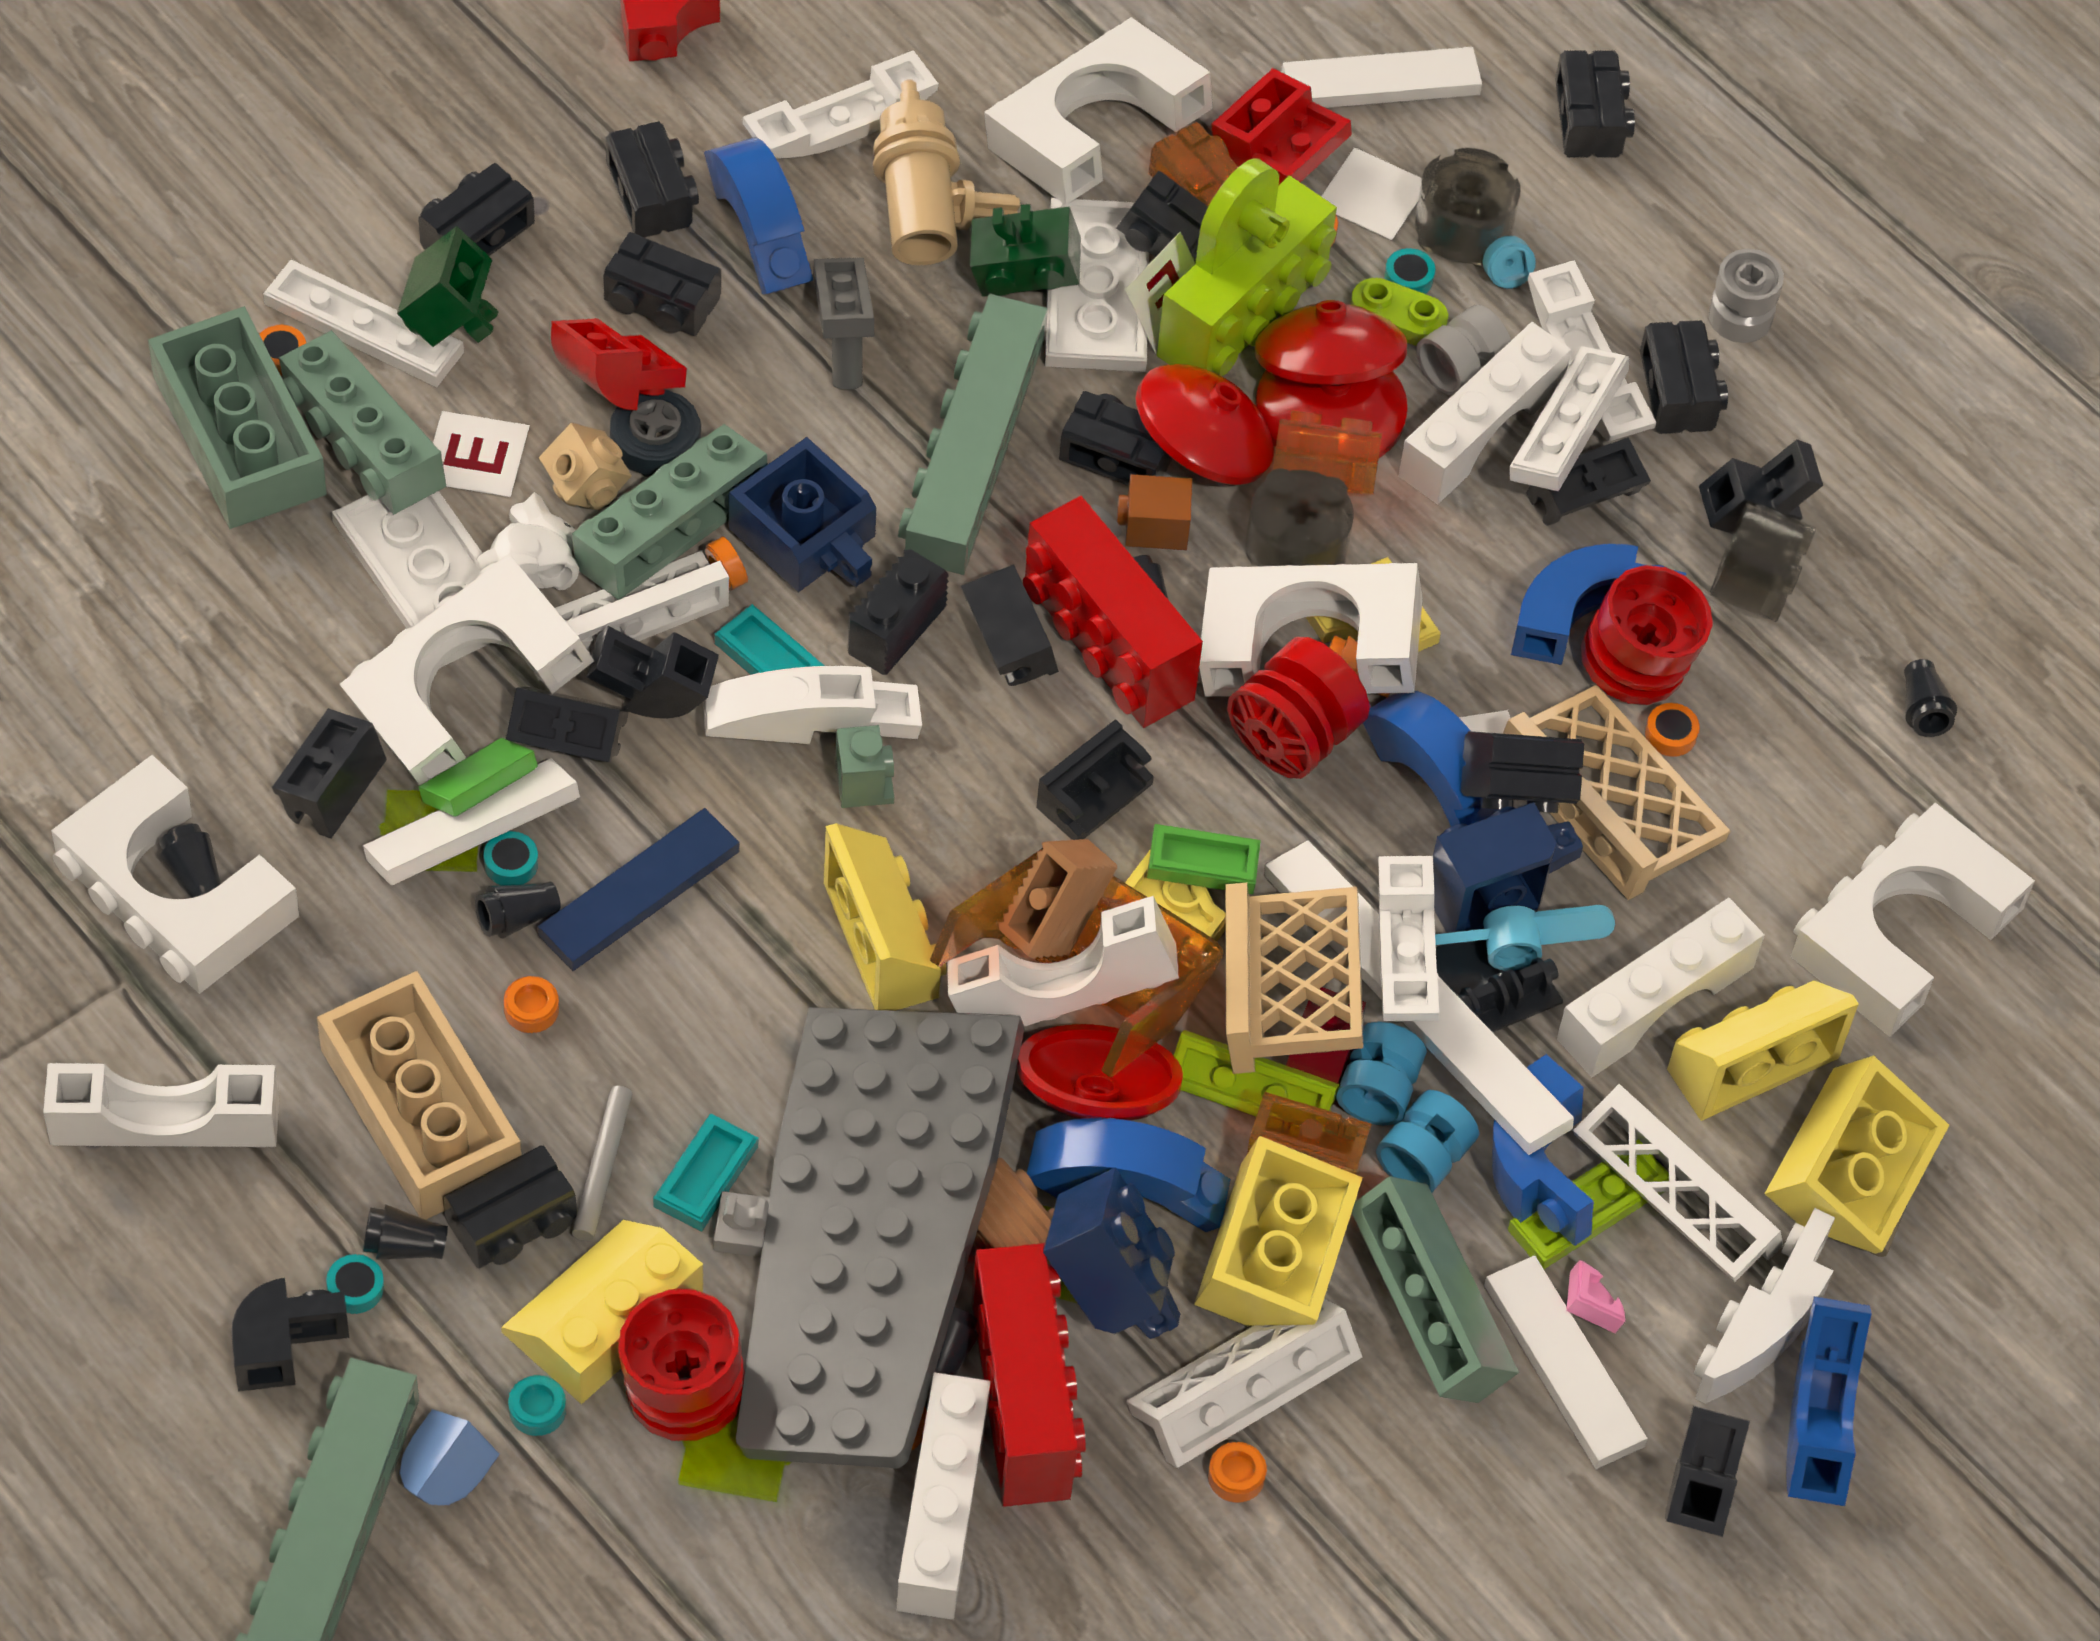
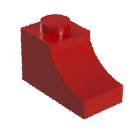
(658, 26)

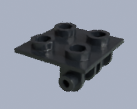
(1495, 994)

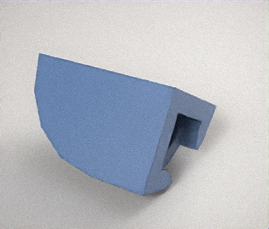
(445, 1459)

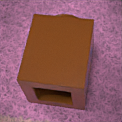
(1156, 512)

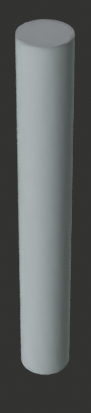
(602, 1163)

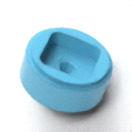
(1509, 262)

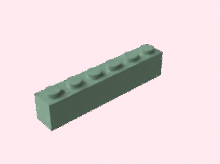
(975, 432)
(334, 1505)

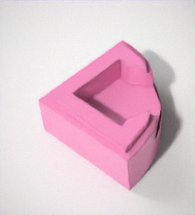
(1592, 1300)

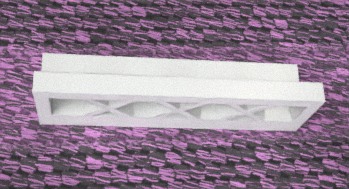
(664, 601)
(1694, 1176)
(1246, 1382)

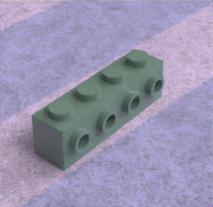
(362, 423)
(665, 512)
(1433, 1290)

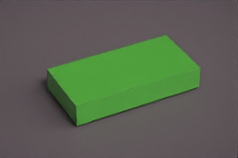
(478, 777)
(1202, 858)

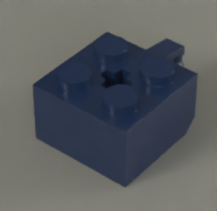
(805, 517)
(1498, 864)
(1113, 1256)

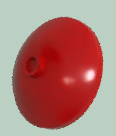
(1331, 344)
(1374, 400)
(1205, 423)
(1065, 1073)

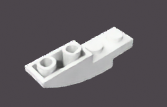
(802, 700)
(1770, 1317)

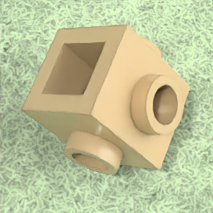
(585, 467)

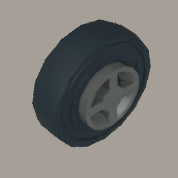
(637, 430)

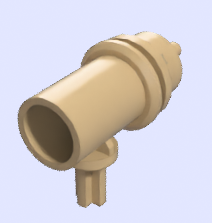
(916, 163)

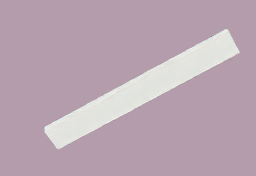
(1459, 1037)

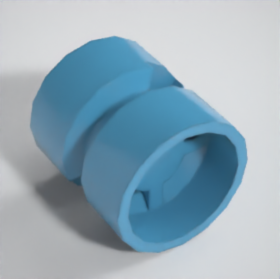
(1382, 1074)
(1428, 1140)

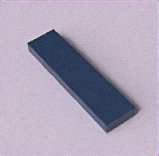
(638, 889)

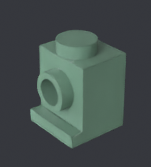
(863, 767)

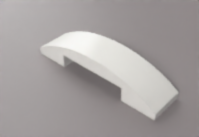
(841, 116)
(1566, 314)
(1407, 939)

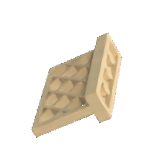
(1610, 839)
(1248, 986)

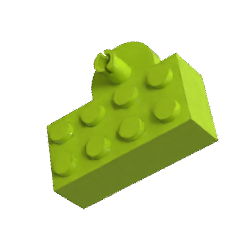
(1252, 264)

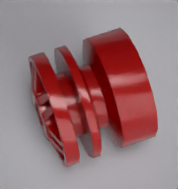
(1646, 635)
(1298, 707)
(676, 1338)

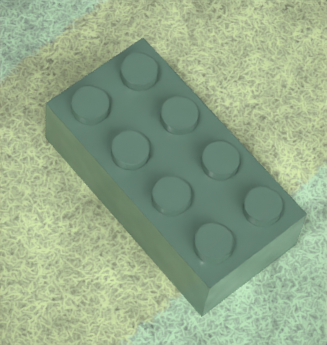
(237, 417)

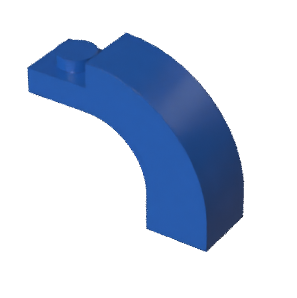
(764, 203)
(1565, 594)
(1431, 742)
(1151, 1158)
(1531, 1181)
(1824, 1402)

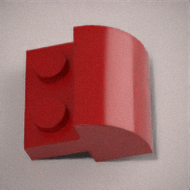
(1281, 127)
(614, 363)

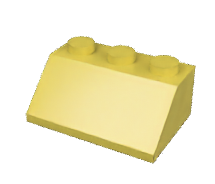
(880, 918)
(1761, 1046)
(1859, 1154)
(1278, 1238)
(579, 1317)

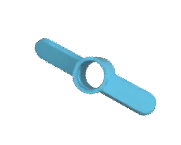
(1518, 932)

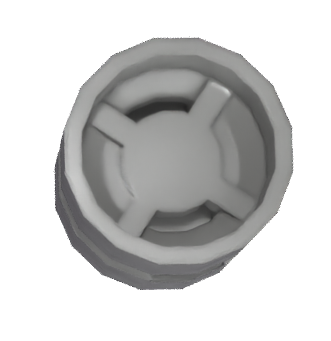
(1746, 295)
(1462, 348)

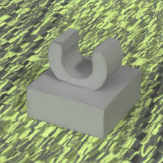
(741, 1224)

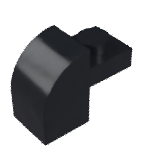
(1777, 485)
(657, 680)
(272, 1322)
(1707, 1471)

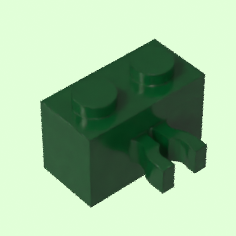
(1025, 250)
(447, 290)

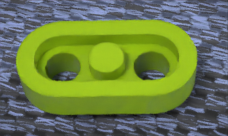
(1401, 307)

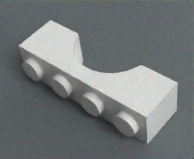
(1452, 438)
(1126, 956)
(1621, 1009)
(103, 1109)
(943, 1496)

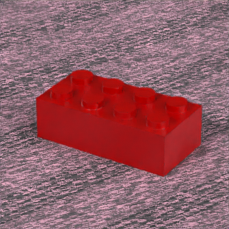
(1112, 612)
(1030, 1385)

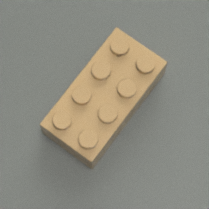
(416, 1091)

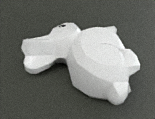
(538, 545)

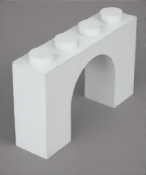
(1120, 66)
(1254, 602)
(494, 608)
(1929, 858)
(193, 936)

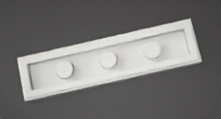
(1389, 77)
(360, 322)
(1569, 418)
(445, 836)
(1565, 1362)

